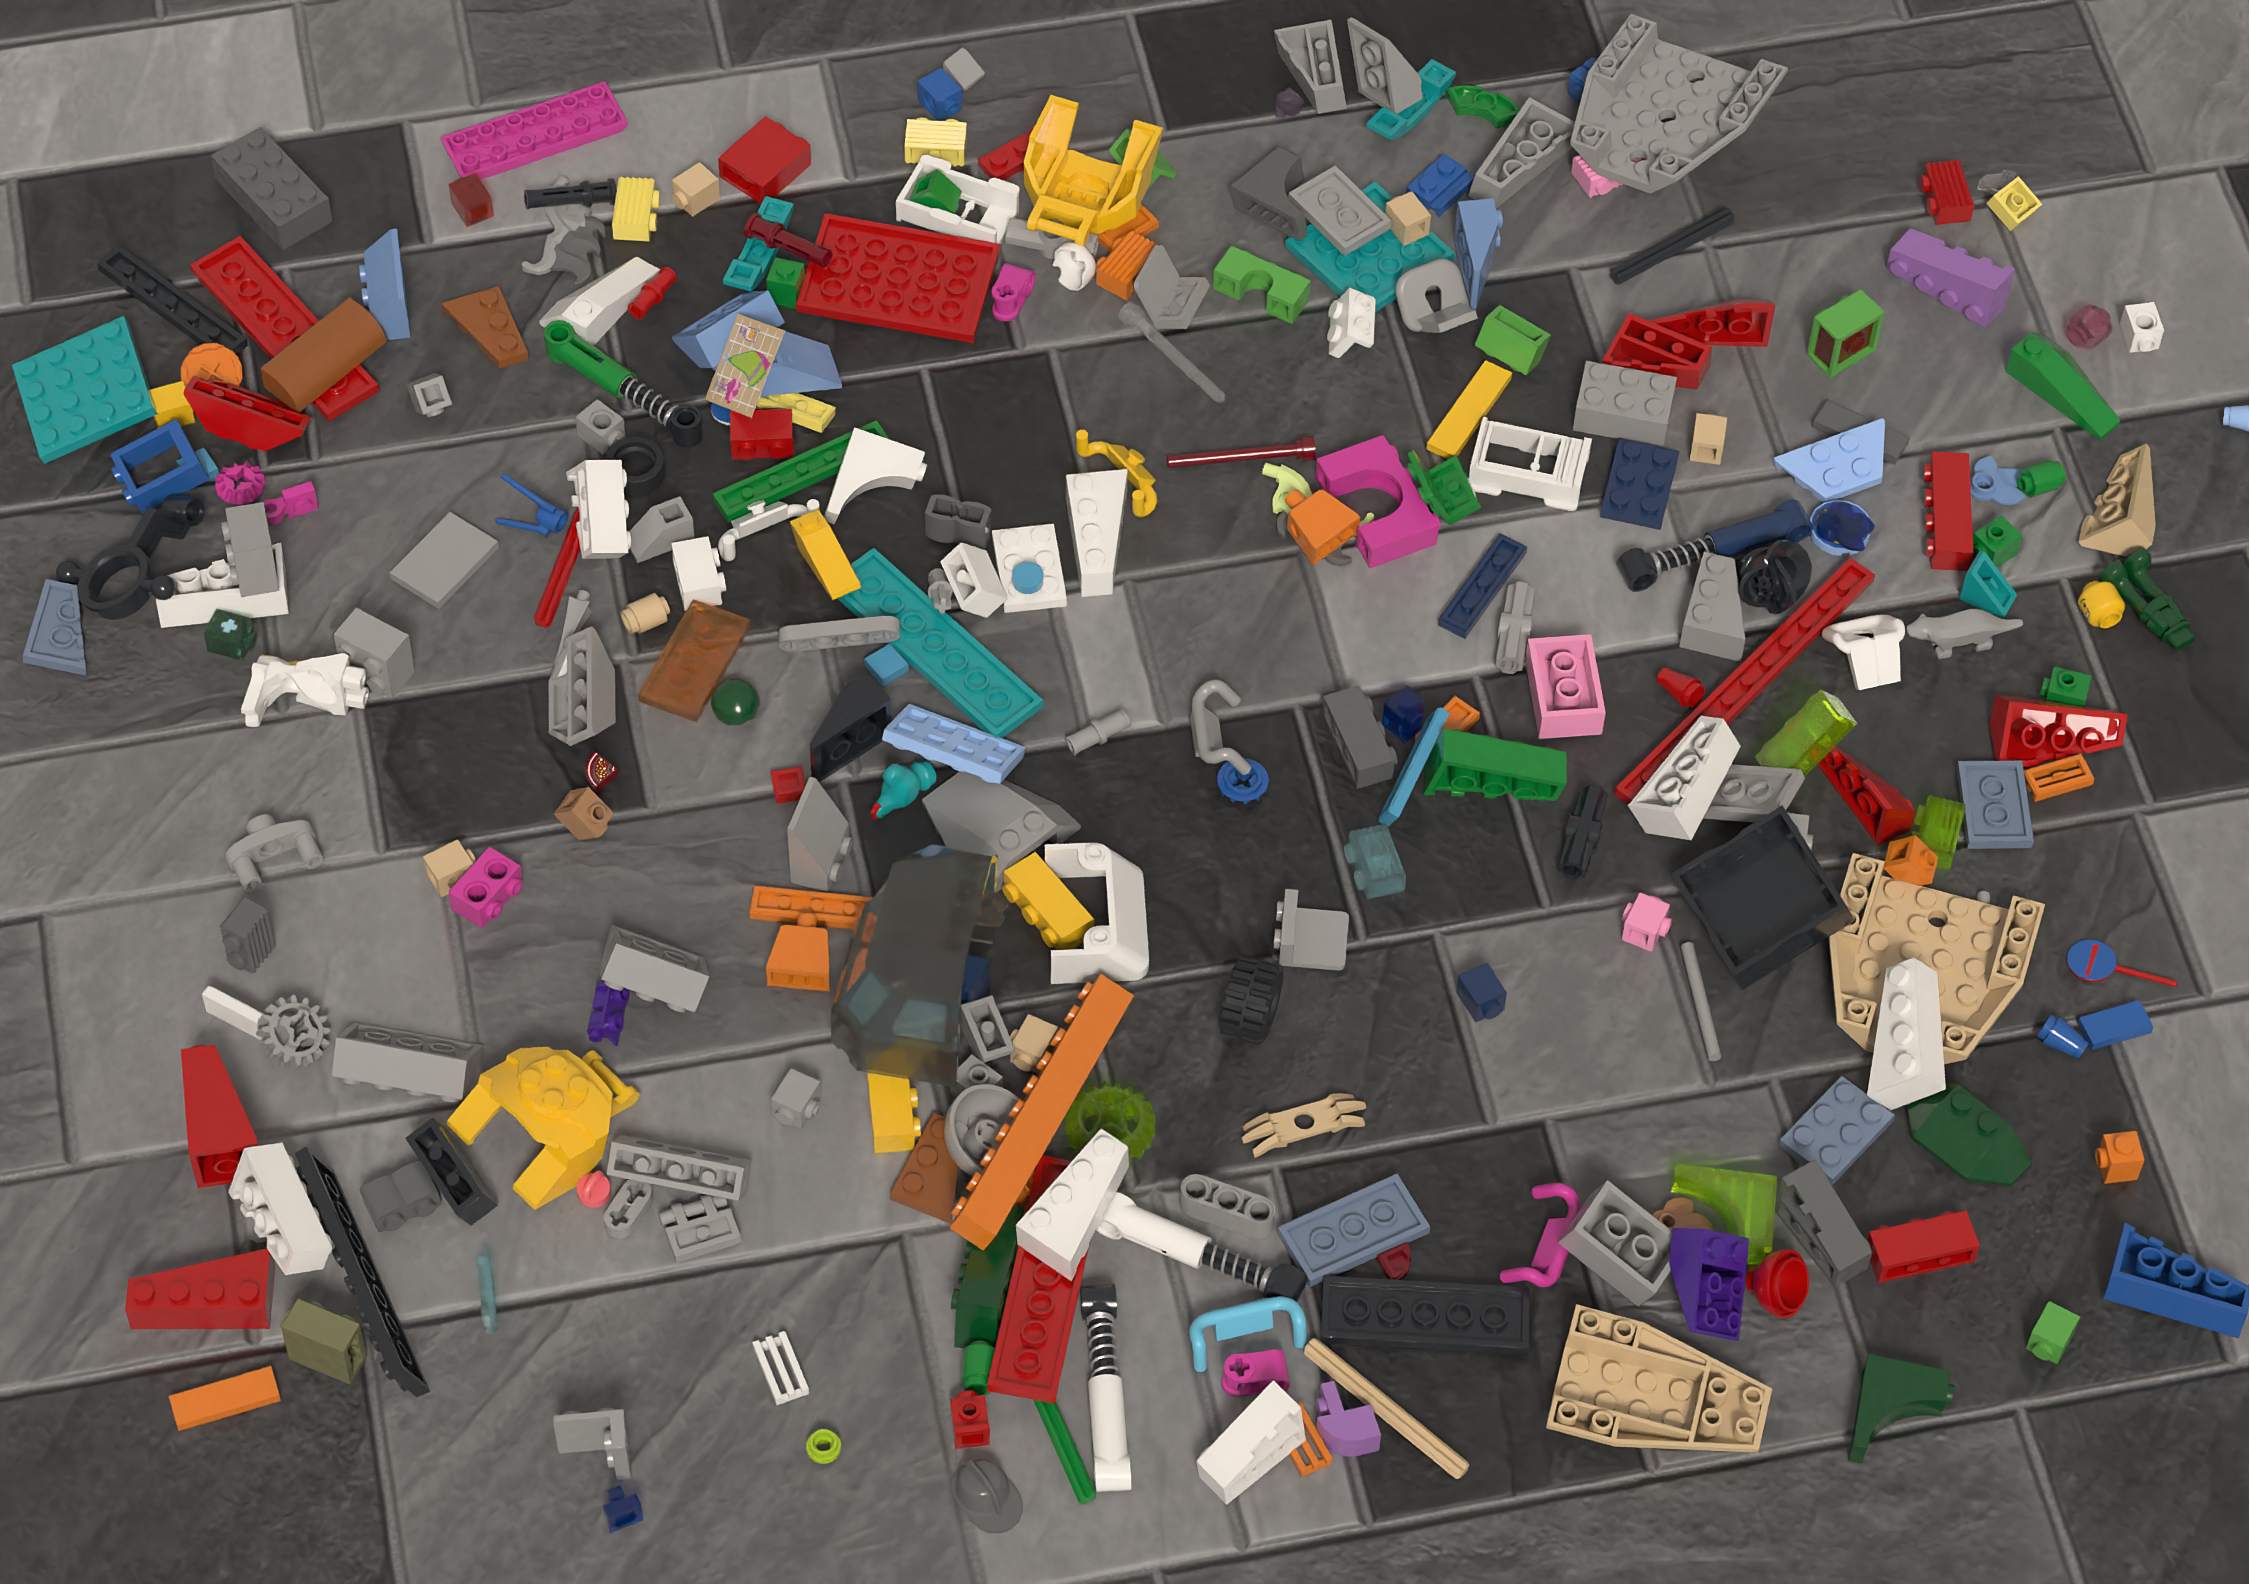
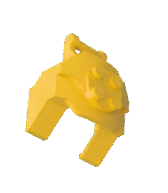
(1081, 189)
(559, 1104)

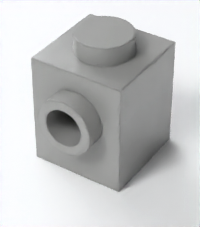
(429, 394)
(973, 1073)
(796, 1099)

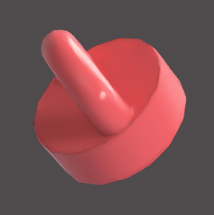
(593, 1190)

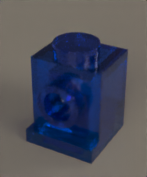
(1404, 714)

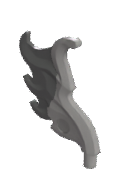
(570, 242)

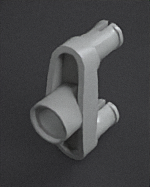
(268, 840)

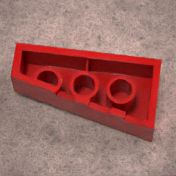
(206, 1295)

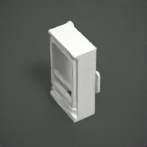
(996, 195)
(1557, 490)

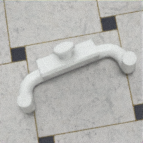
(758, 519)

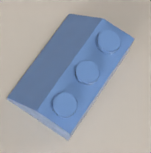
(386, 286)
(707, 337)

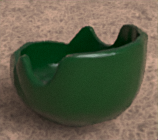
(735, 702)

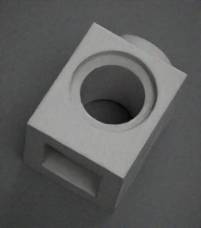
(600, 426)

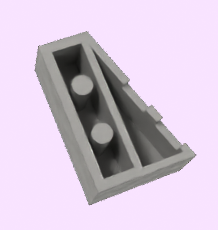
(1314, 63)

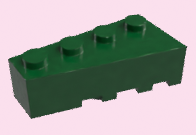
(985, 1285)

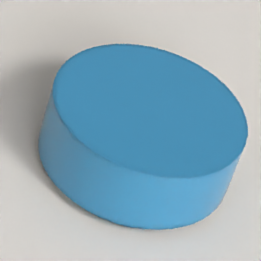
(1027, 578)

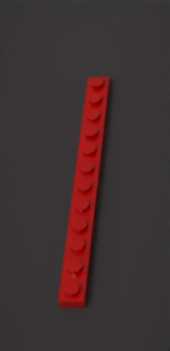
(1761, 666)

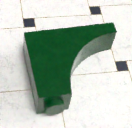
(1894, 1392)

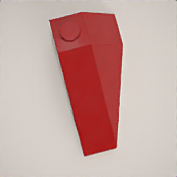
(1726, 323)
(2051, 730)
(1868, 796)

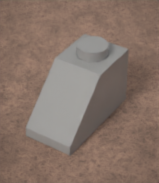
(985, 1029)

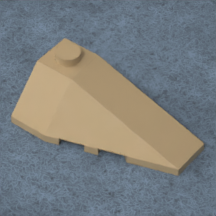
(2126, 509)

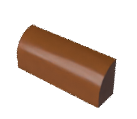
(323, 355)

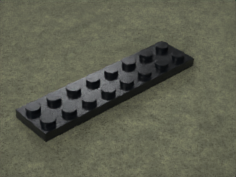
(363, 1276)

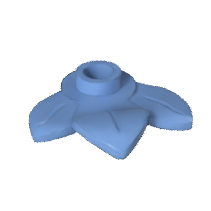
(1998, 483)

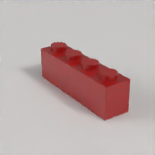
(1949, 511)

